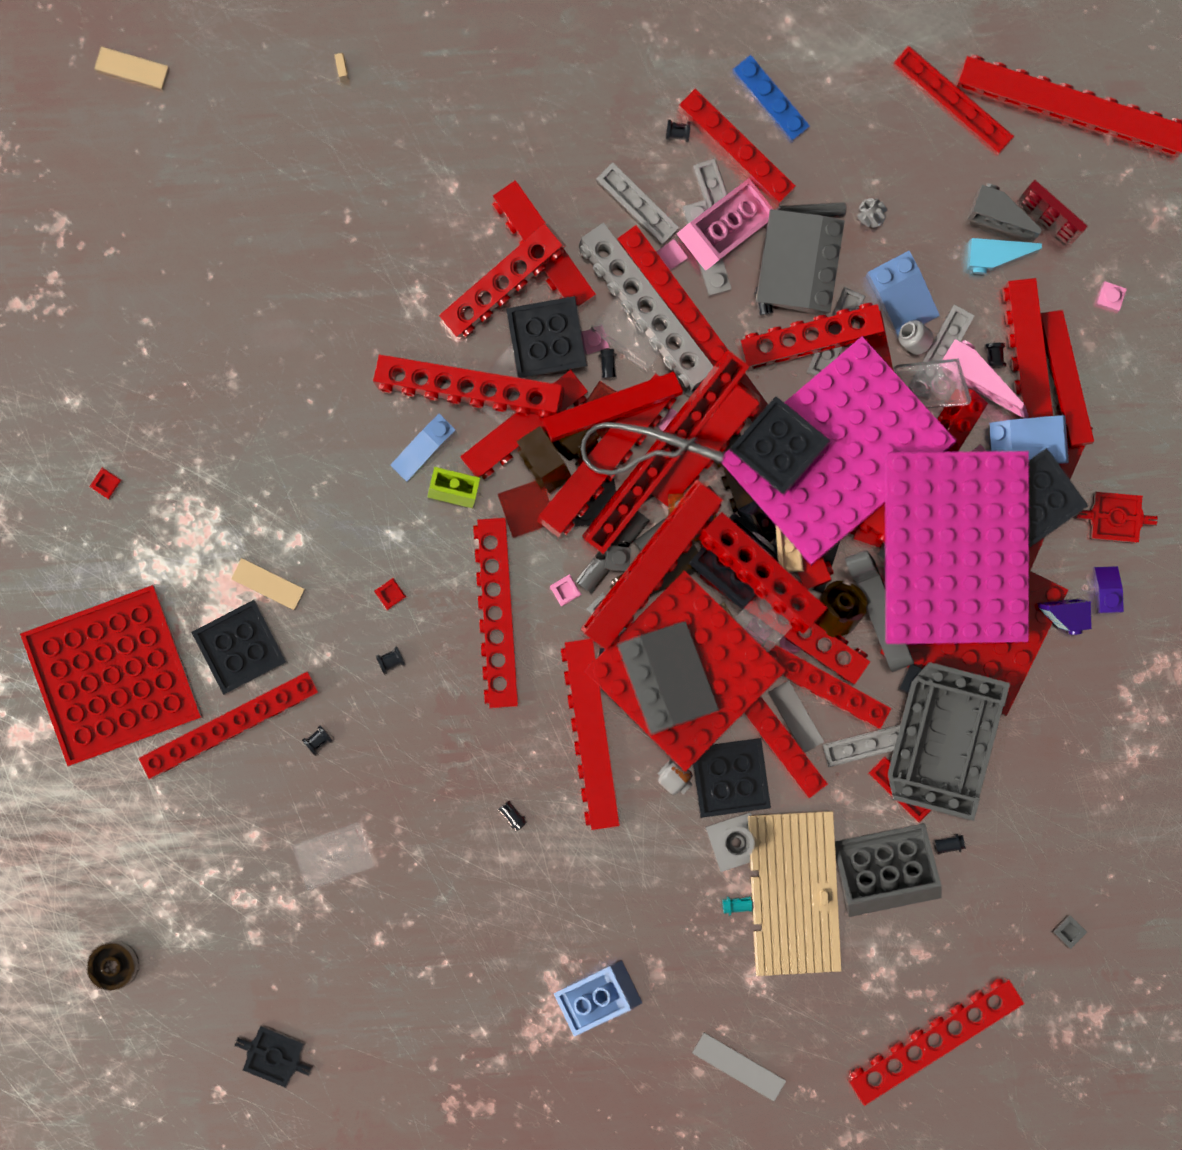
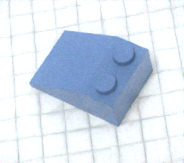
(902, 291)
(1031, 436)
(598, 998)

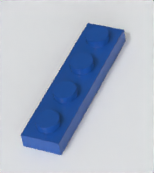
(771, 98)

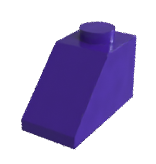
(1108, 590)

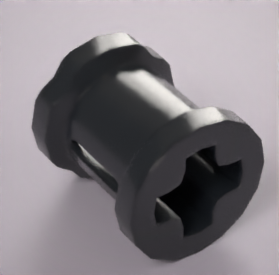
(678, 131)
(995, 355)
(390, 660)
(317, 740)

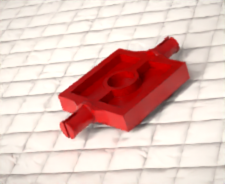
(1117, 517)

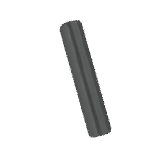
(824, 209)

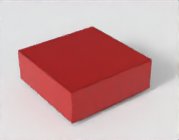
(106, 483)
(390, 594)

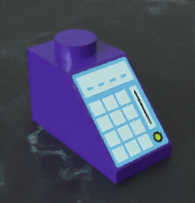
(1069, 614)

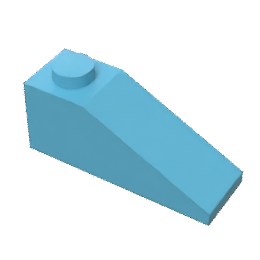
(992, 254)

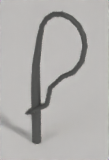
(690, 445)

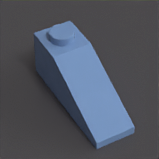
(423, 447)

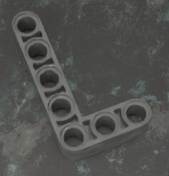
(867, 576)

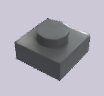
(617, 558)
(1069, 931)

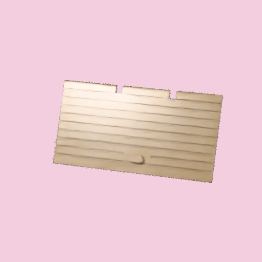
(795, 893)

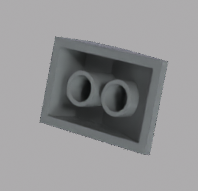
(1000, 212)

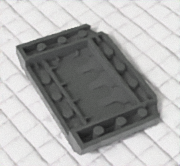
(946, 740)

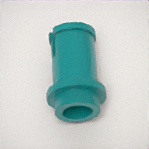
(737, 905)

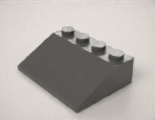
(800, 261)
(668, 677)
(887, 870)

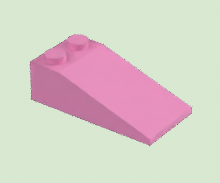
(726, 224)
(983, 379)

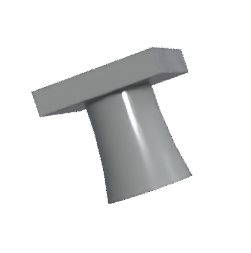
(721, 839)

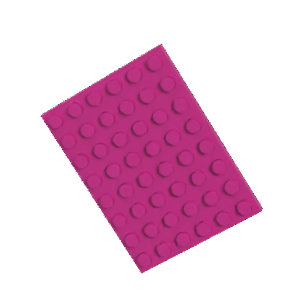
(864, 415)
(956, 547)

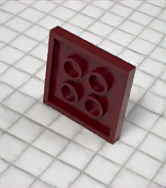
(1052, 212)

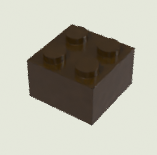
(543, 460)

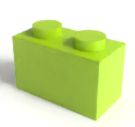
(453, 487)

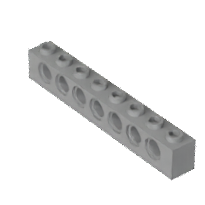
(603, 239)

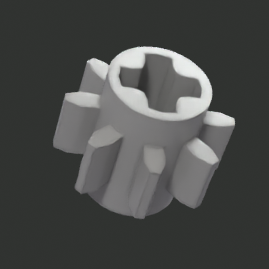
(872, 212)

